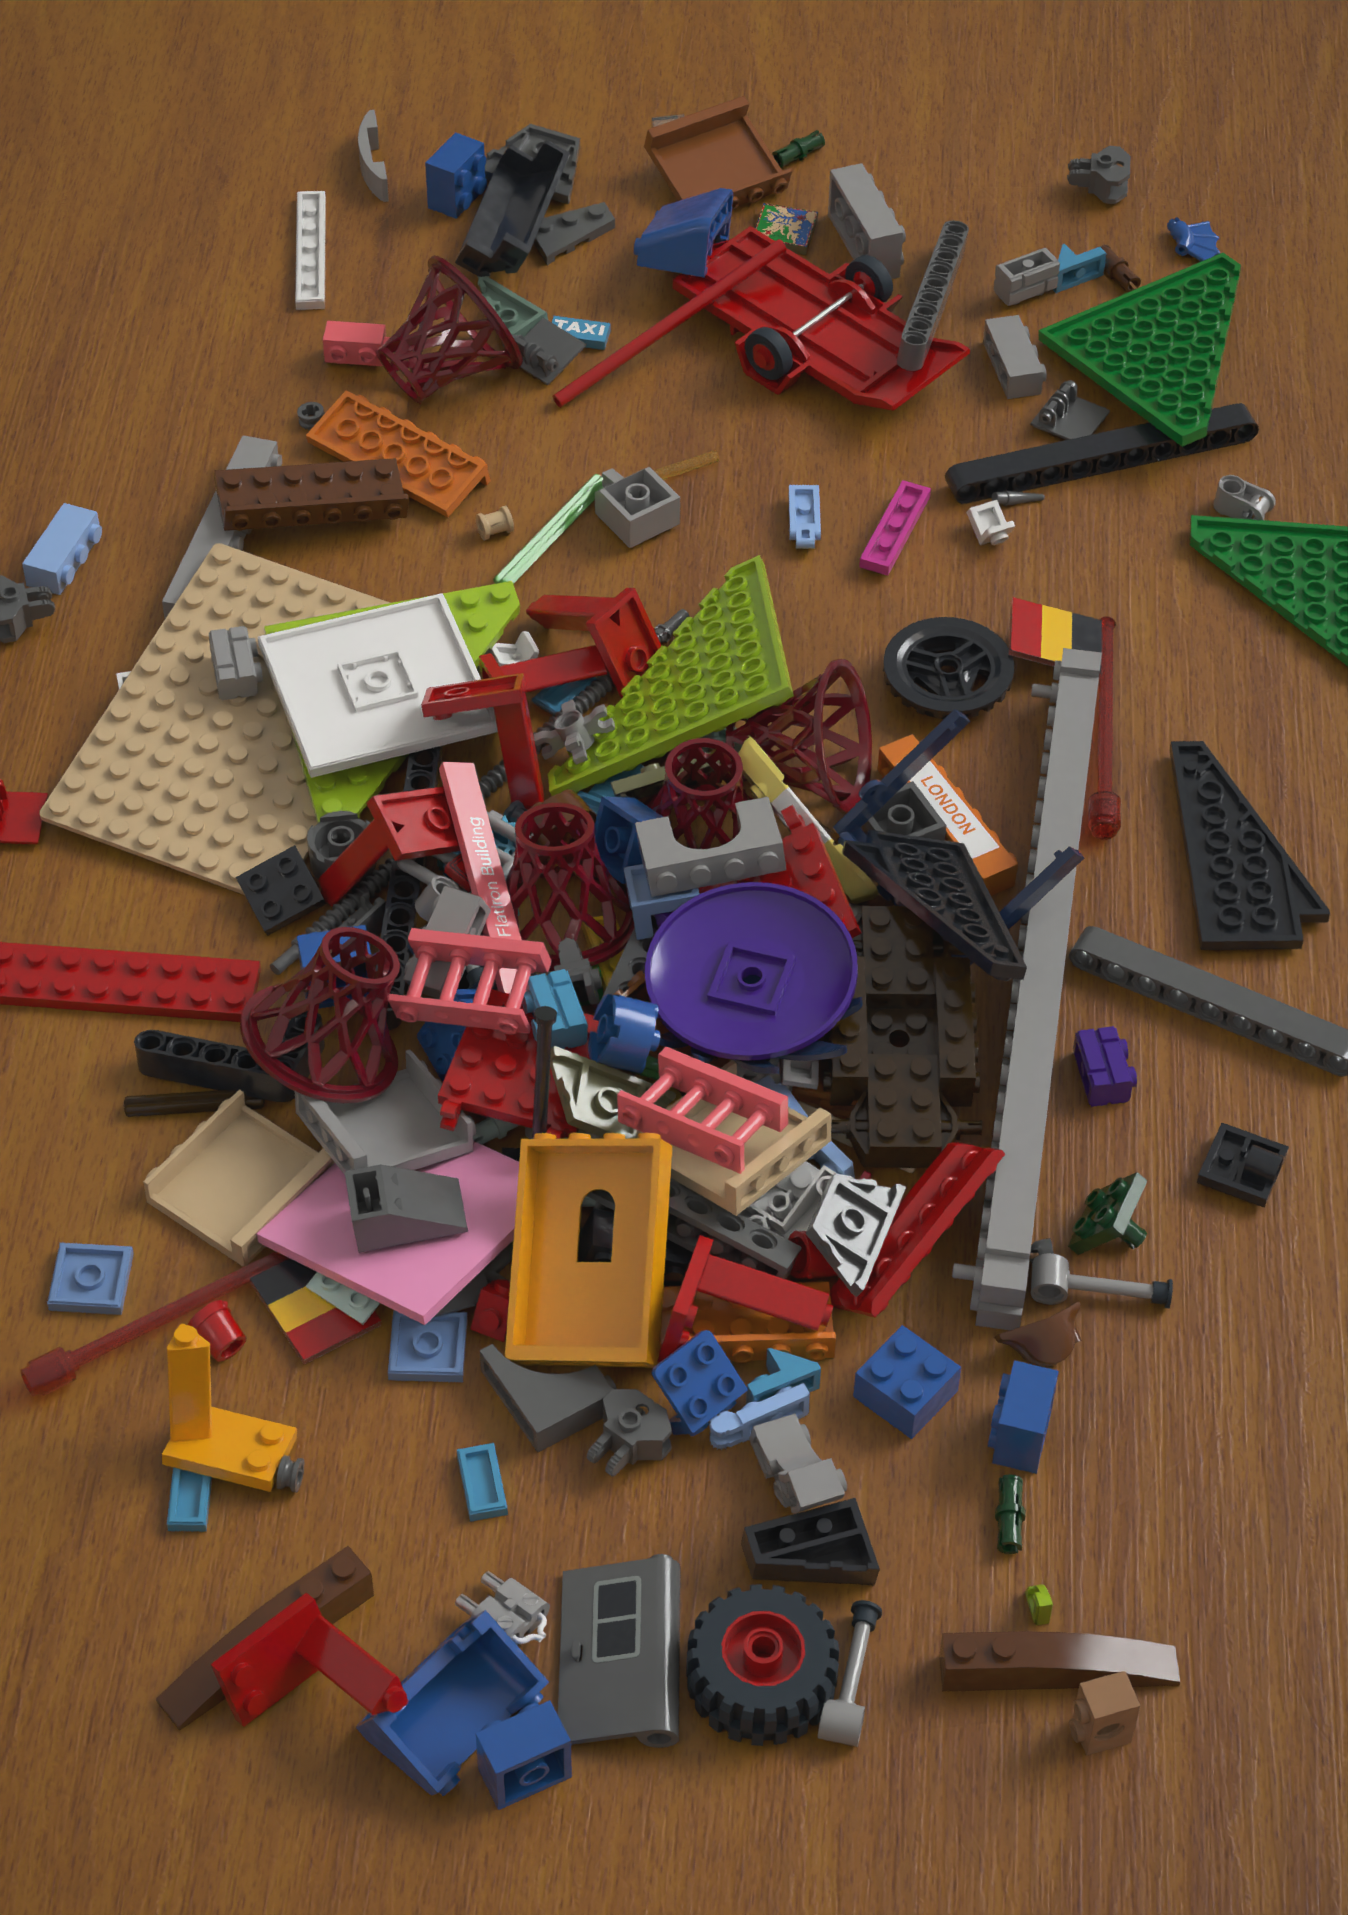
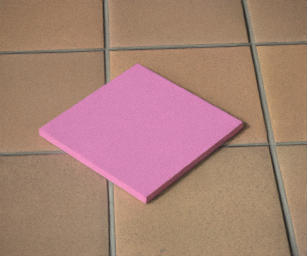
(410, 1276)

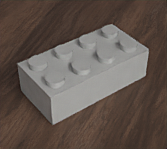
(864, 218)

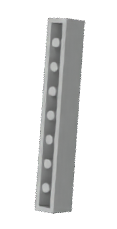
(249, 453)

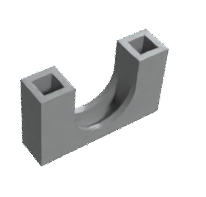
(677, 868)

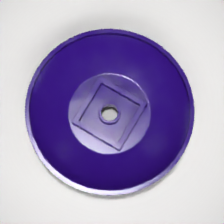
(742, 931)

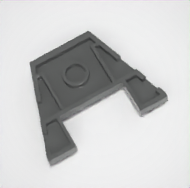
(529, 141)

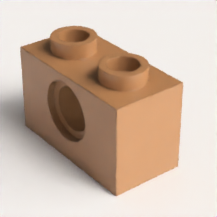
(1104, 1713)

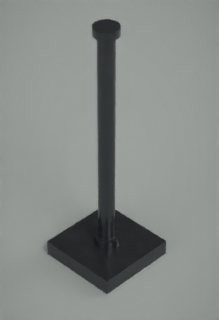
(545, 1018)

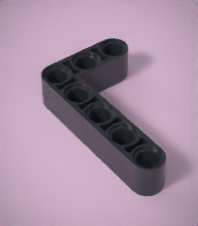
(220, 1064)

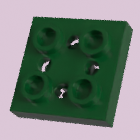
(1109, 1215)

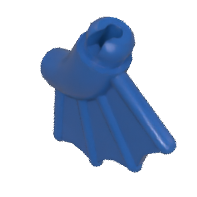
(1194, 239)

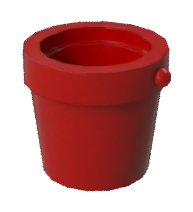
(220, 1329)

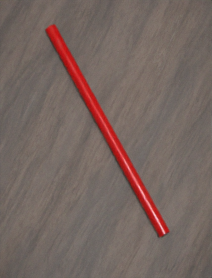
(669, 323)

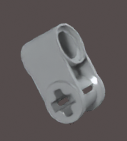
(1241, 499)

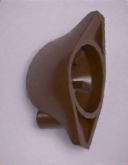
(1046, 1340)

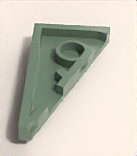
(514, 310)

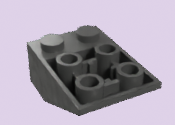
(402, 1206)

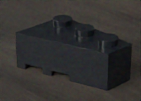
(596, 1246)
(813, 1546)

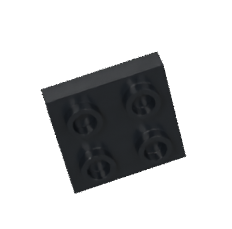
(281, 890)
(1242, 1164)

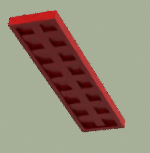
(126, 981)

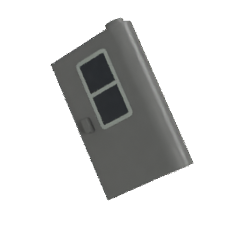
(630, 1652)

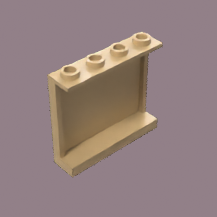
(767, 1155)
(233, 1178)

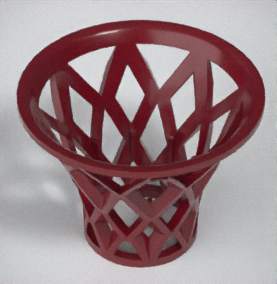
(437, 372)
(796, 712)
(704, 788)
(581, 861)
(373, 1013)

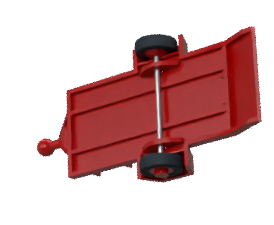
(818, 324)

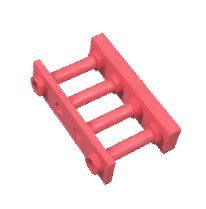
(461, 951)
(712, 1085)

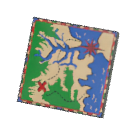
(788, 224)

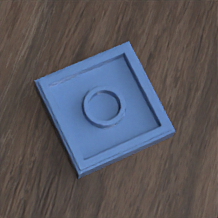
(90, 1278)
(428, 1350)

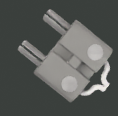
(512, 1608)

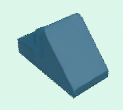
(1079, 268)
(784, 1371)

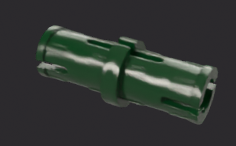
(799, 148)
(1010, 1514)

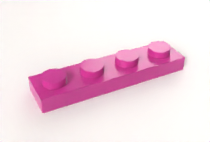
(895, 527)

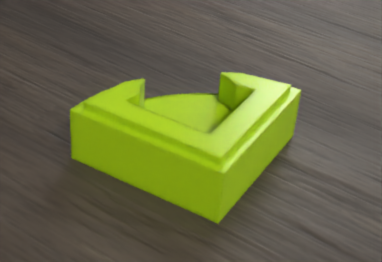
(1039, 1604)

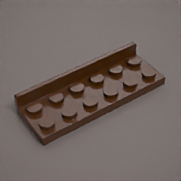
(310, 494)

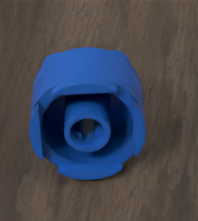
(624, 1033)

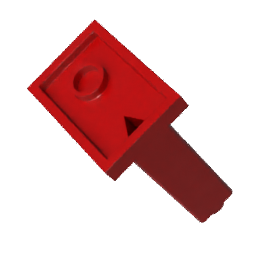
(615, 623)
(550, 669)
(513, 724)
(403, 822)
(742, 1287)
(292, 1650)

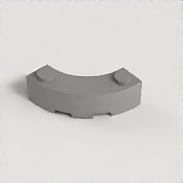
(799, 1474)

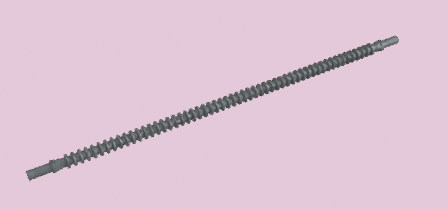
(488, 785)

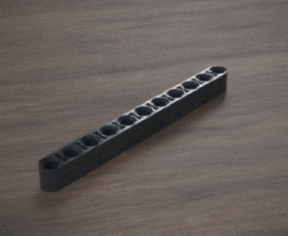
(1092, 456)
(404, 888)

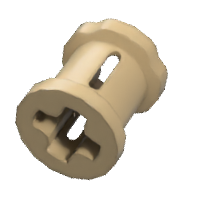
(494, 522)

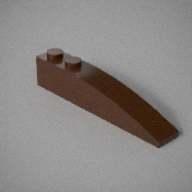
(336, 1586)
(1050, 1660)

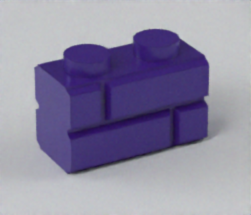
(1104, 1066)

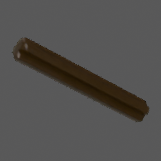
(182, 1103)

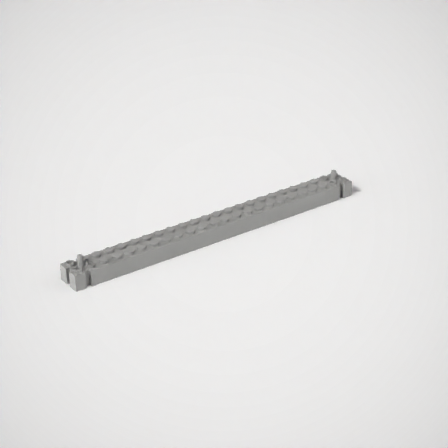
(1030, 1047)

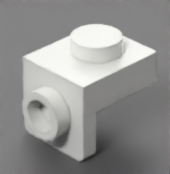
(990, 523)
(522, 650)

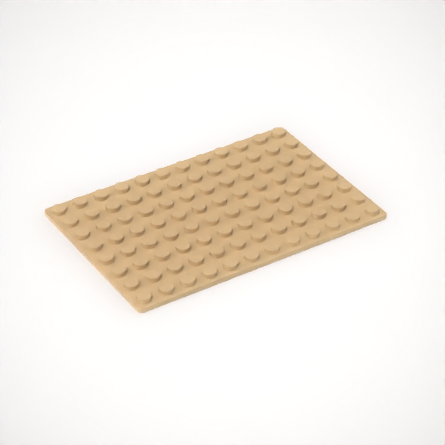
(194, 774)

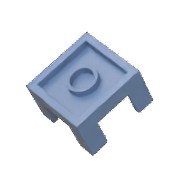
(644, 905)

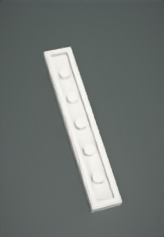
(310, 250)

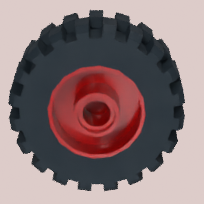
(762, 1664)

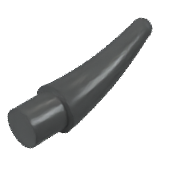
(1012, 498)

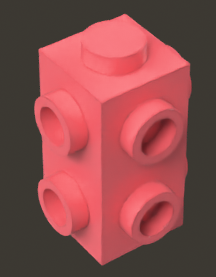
(353, 342)

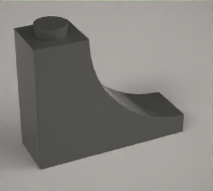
(543, 1403)

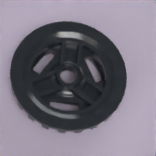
(936, 642)

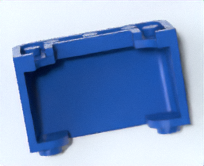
(685, 233)
(451, 1696)

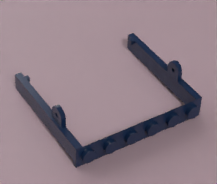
(878, 793)

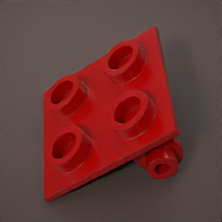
(20, 816)

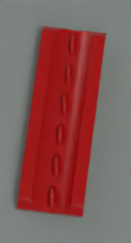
(920, 1222)

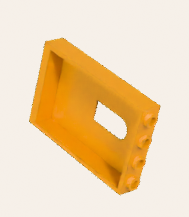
(588, 1310)

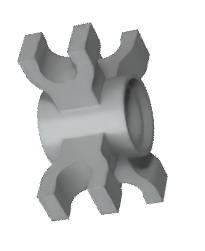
(574, 731)

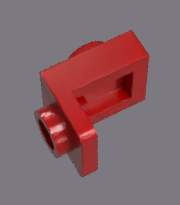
(492, 1310)

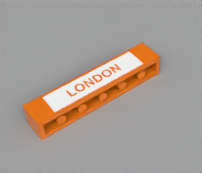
(963, 822)

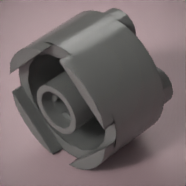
(331, 838)

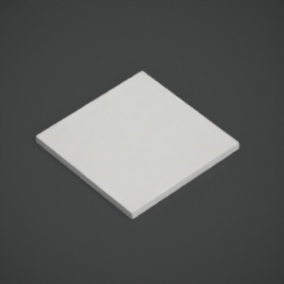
(361, 682)

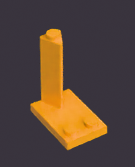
(212, 1438)

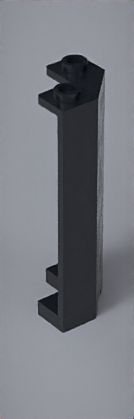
(512, 210)

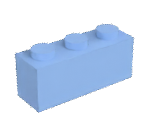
(62, 548)

